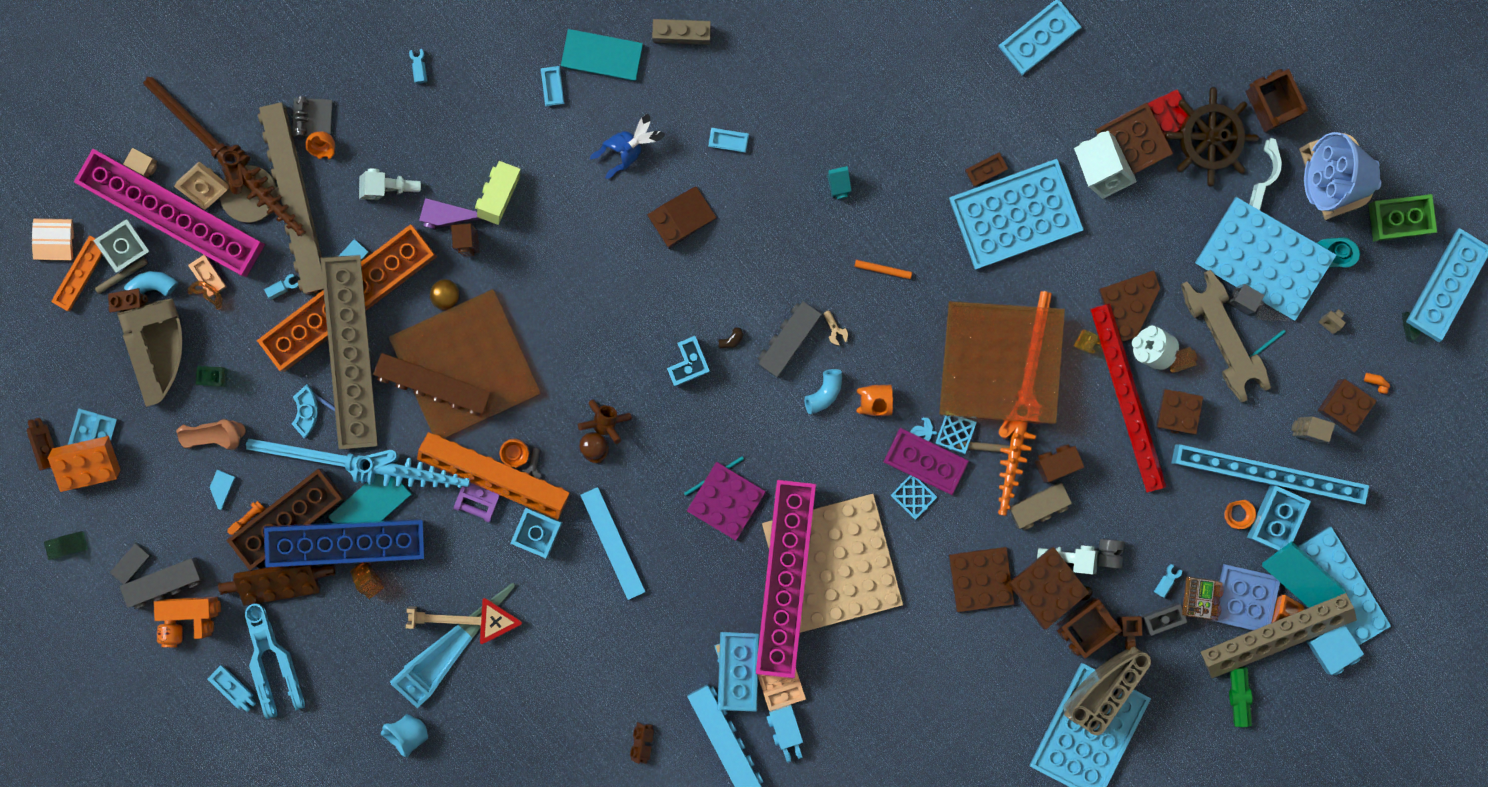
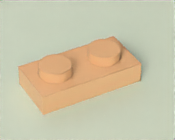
(206, 272)

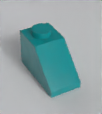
(839, 182)

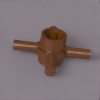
(604, 420)

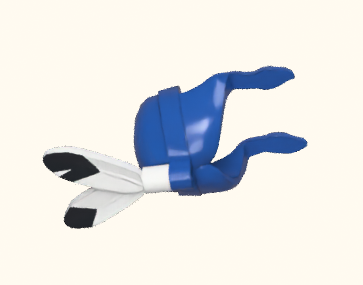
(629, 144)

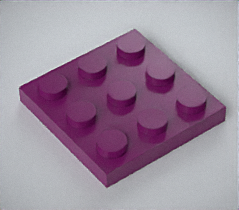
(726, 501)

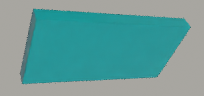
(601, 55)
(371, 502)
(1302, 576)

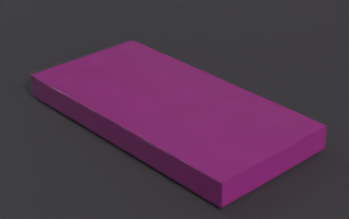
(926, 461)

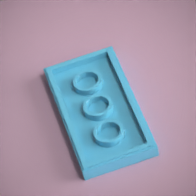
(1039, 37)
(738, 671)

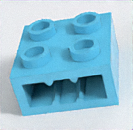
(1335, 650)

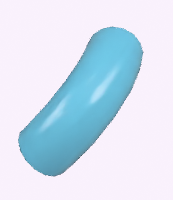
(152, 281)
(826, 394)

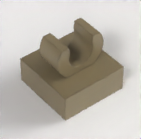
(1332, 321)

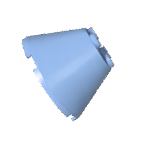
(1339, 173)

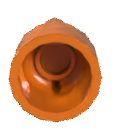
(876, 400)

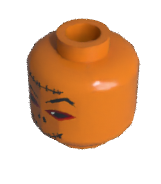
(169, 634)

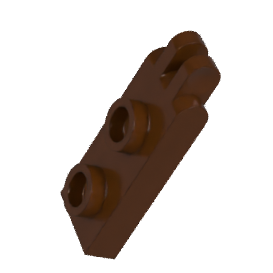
(40, 442)

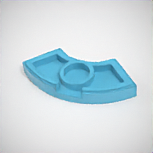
(307, 411)

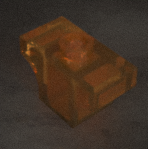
(366, 580)

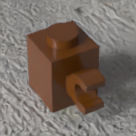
(1131, 627)

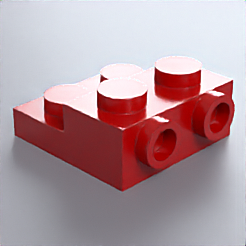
(1168, 112)

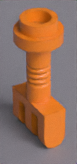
(257, 508)

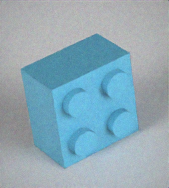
(536, 532)

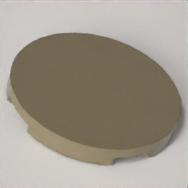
(243, 209)

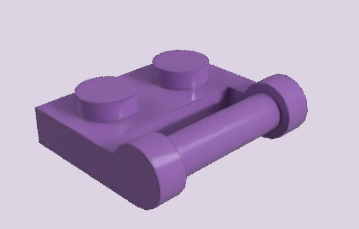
(478, 495)

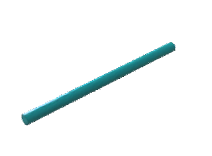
(1268, 343)
(700, 484)

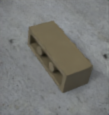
(681, 31)
(1313, 429)
(1040, 506)

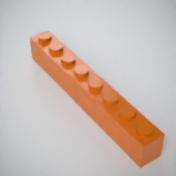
(493, 475)

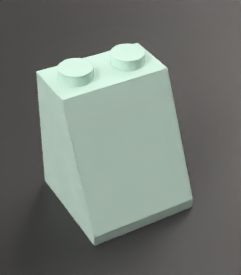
(1104, 165)

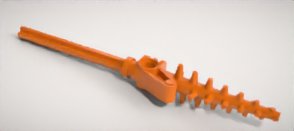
(1018, 433)

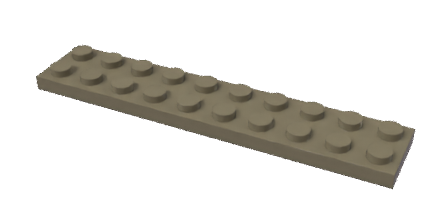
(349, 351)

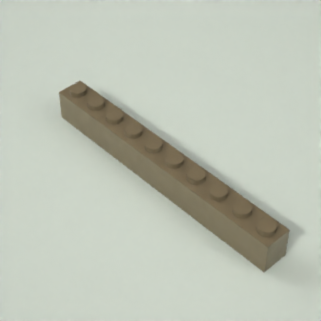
(293, 193)

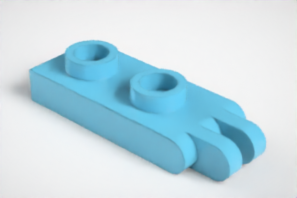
(231, 688)

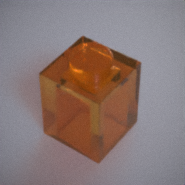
(1184, 359)

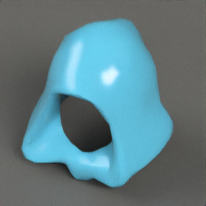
(405, 734)

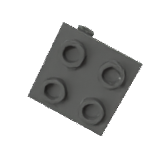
(311, 116)

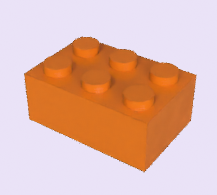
(84, 463)

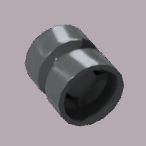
(1110, 553)

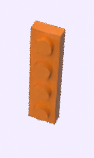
(78, 275)

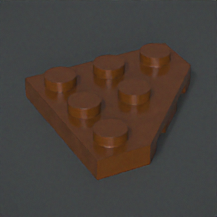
(1131, 302)

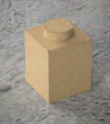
(140, 163)

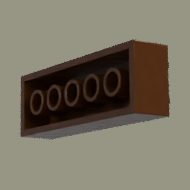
(299, 506)

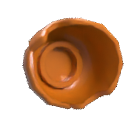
(320, 144)
(514, 453)

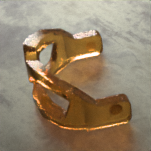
(218, 300)

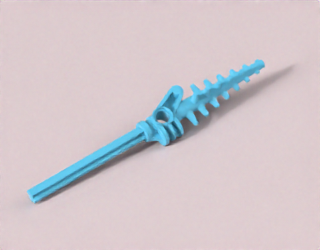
(380, 463)

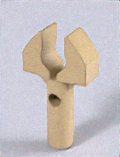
(834, 328)

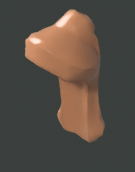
(224, 433)

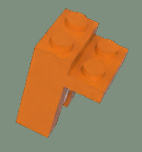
(199, 609)

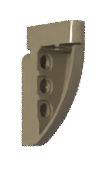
(154, 346)

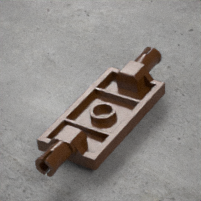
(276, 583)

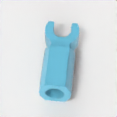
(418, 67)
(280, 287)
(1167, 582)

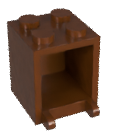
(1279, 105)
(1091, 624)

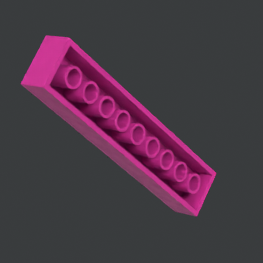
(169, 213)
(785, 579)

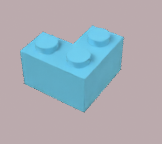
(694, 363)

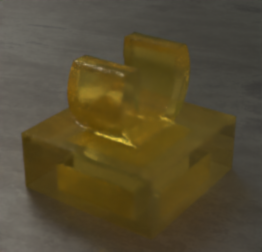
(1087, 341)

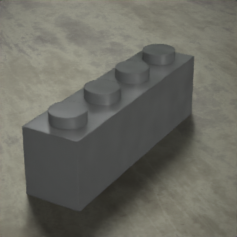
(789, 339)
(162, 582)

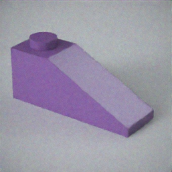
(442, 214)

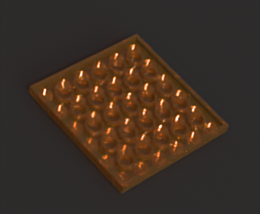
(474, 347)
(1002, 362)

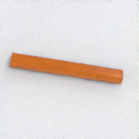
(883, 269)

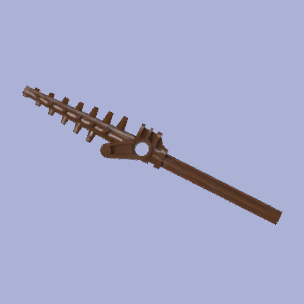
(236, 172)

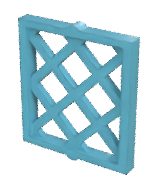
(951, 446)
(904, 496)

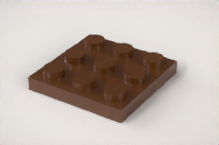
(1139, 137)
(981, 579)
(1048, 588)

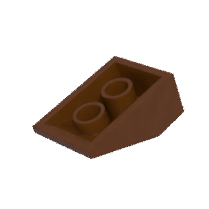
(681, 217)

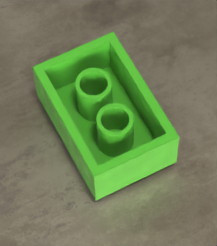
(1402, 217)

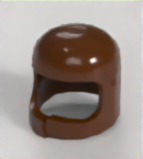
(593, 447)

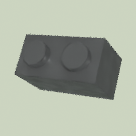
(1246, 299)
(1163, 619)

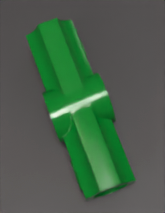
(1240, 697)

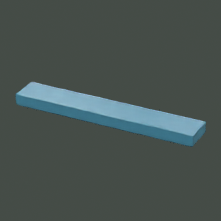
(613, 543)

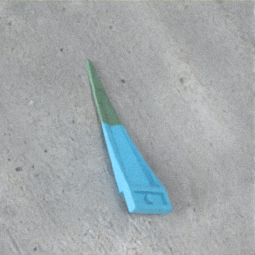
(428, 669)

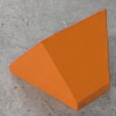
(1285, 607)

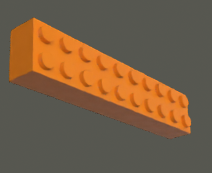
(381, 274)

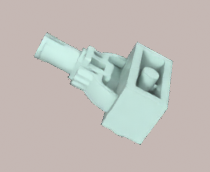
(373, 184)
(1084, 559)

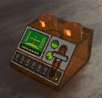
(1202, 598)

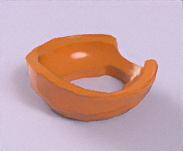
(1249, 518)

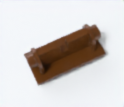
(126, 300)
(639, 751)

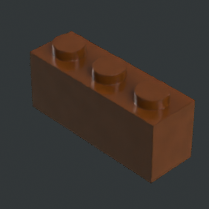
(465, 239)

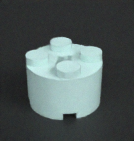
(1155, 348)

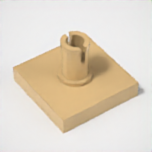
(201, 185)

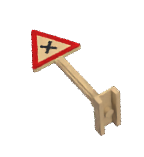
(493, 620)

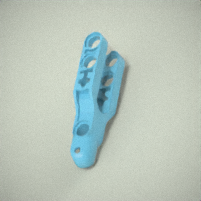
(264, 639)

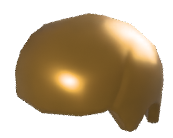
(444, 294)

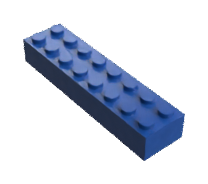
(343, 542)

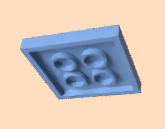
(1247, 597)

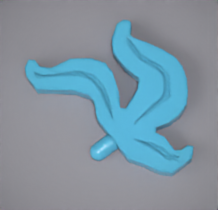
(926, 430)

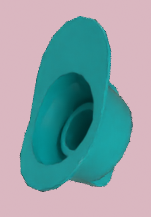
(1345, 249)

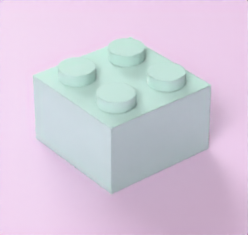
(121, 245)

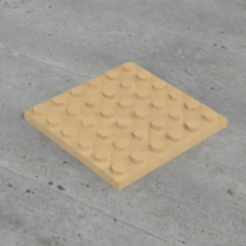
(846, 564)

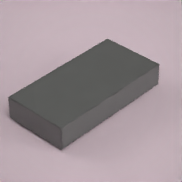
(130, 563)

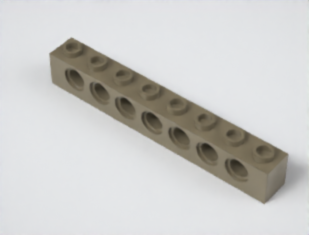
(1279, 635)

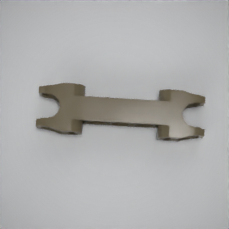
(1240, 364)

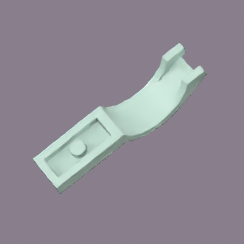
(1258, 191)

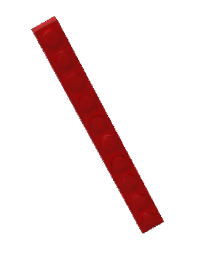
(1128, 398)

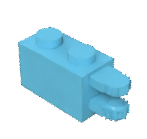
(786, 730)

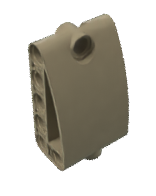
(1097, 690)

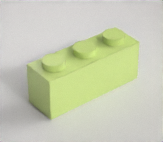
(497, 192)

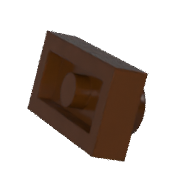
(986, 169)

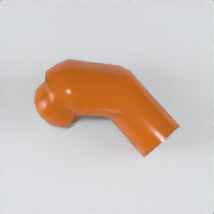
(1378, 380)

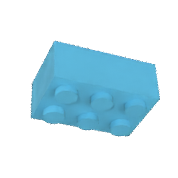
(1278, 518)

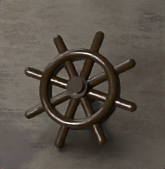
(1212, 136)

